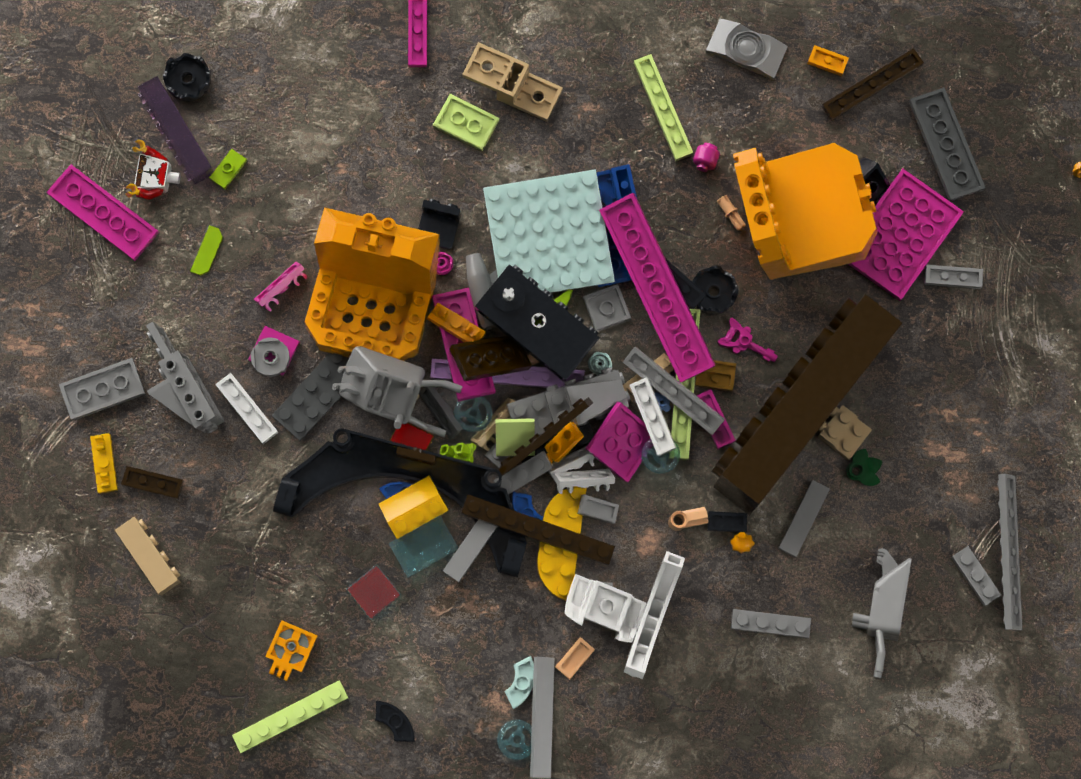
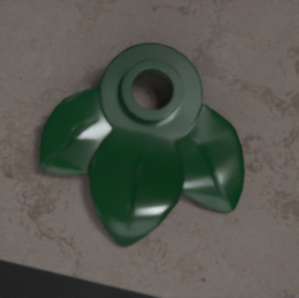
(866, 468)

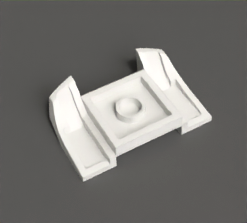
(605, 607)

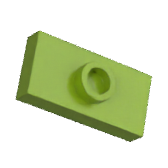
(228, 169)

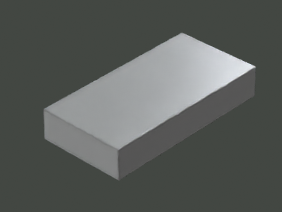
(598, 509)

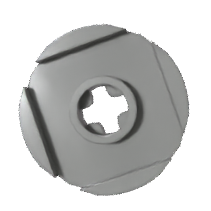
(263, 349)

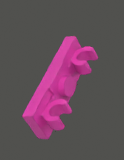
(280, 285)

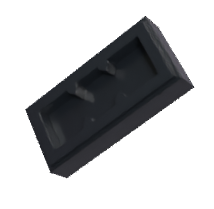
(727, 522)

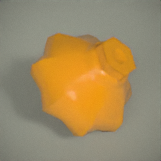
(742, 542)

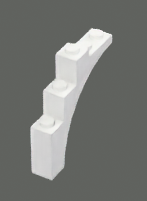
(653, 615)

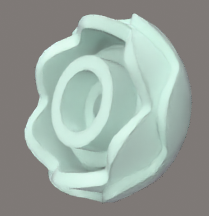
(598, 357)

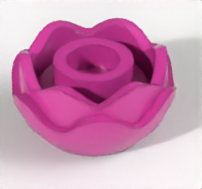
(447, 262)

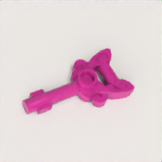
(744, 341)

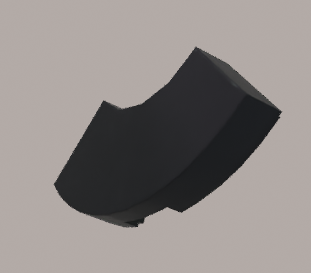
(395, 720)

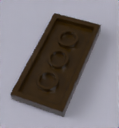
(489, 358)

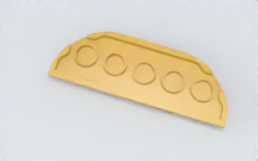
(555, 565)

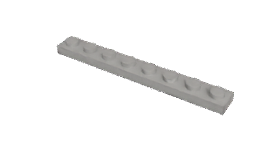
(1010, 552)

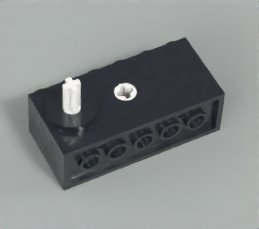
(513, 306)

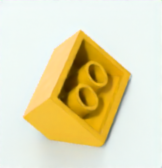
(413, 507)

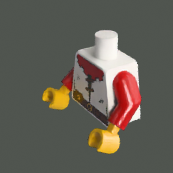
(152, 174)

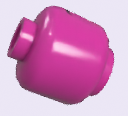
(706, 157)

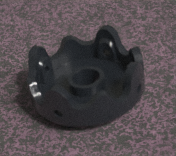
(187, 65)
(726, 285)

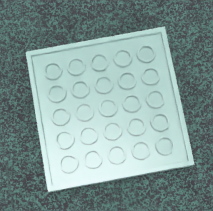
(551, 230)

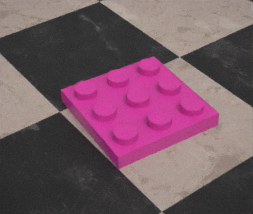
(620, 442)

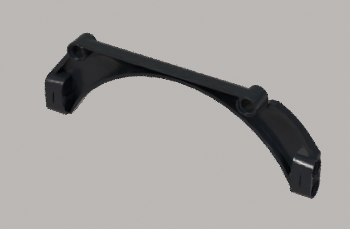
(375, 457)

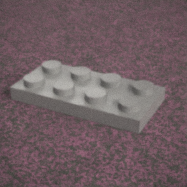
(102, 389)

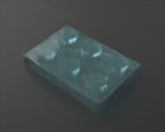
(423, 546)

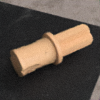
(731, 212)

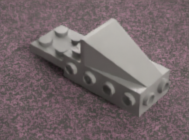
(183, 388)
(545, 407)

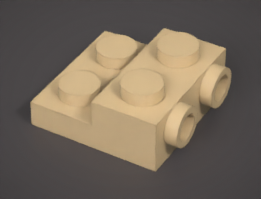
(844, 432)

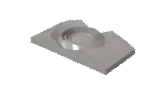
(747, 48)

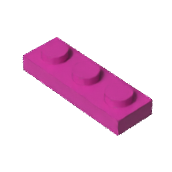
(723, 435)

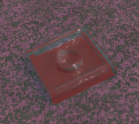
(373, 592)

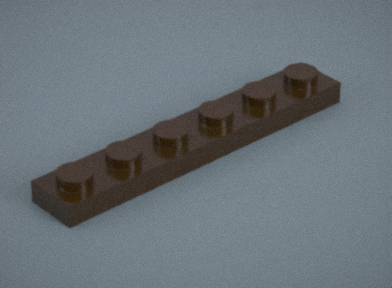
(872, 84)
(550, 430)

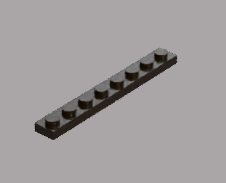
(538, 529)

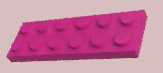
(102, 212)
(461, 303)

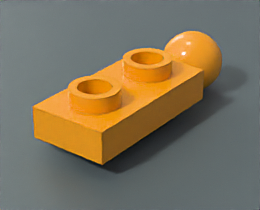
(563, 442)

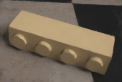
(148, 556)

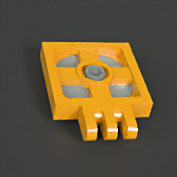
(290, 649)

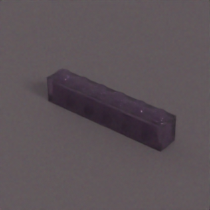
(175, 129)

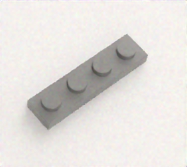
(770, 623)

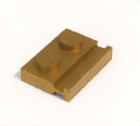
(718, 377)

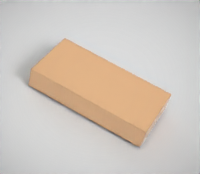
(575, 658)

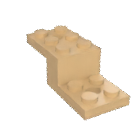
(512, 82)

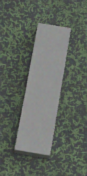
(804, 518)
(469, 550)

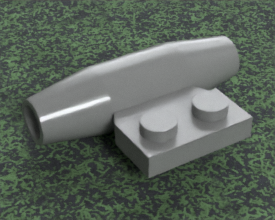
(479, 282)

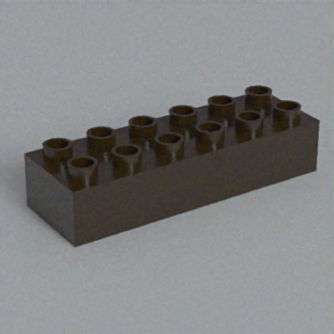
(811, 398)

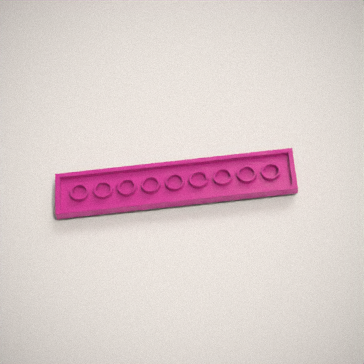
(657, 287)

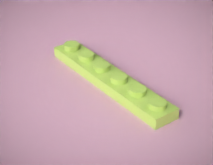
(663, 107)
(290, 716)

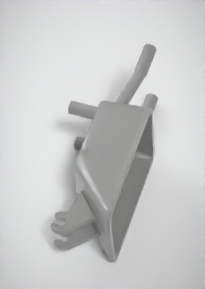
(387, 387)
(886, 605)

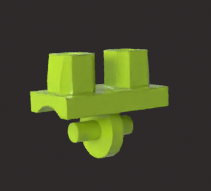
(460, 451)

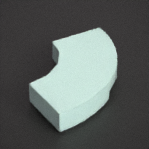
(522, 683)

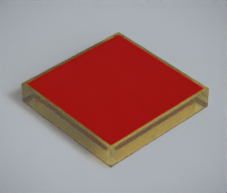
(412, 436)

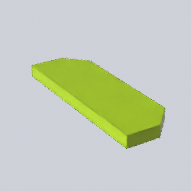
(207, 251)

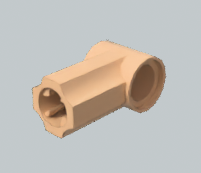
(689, 518)

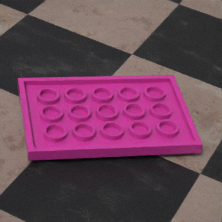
(910, 229)

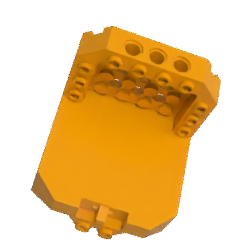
(806, 209)
(373, 264)

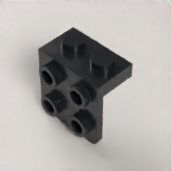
(440, 220)

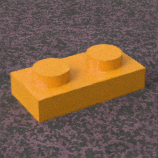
(828, 60)

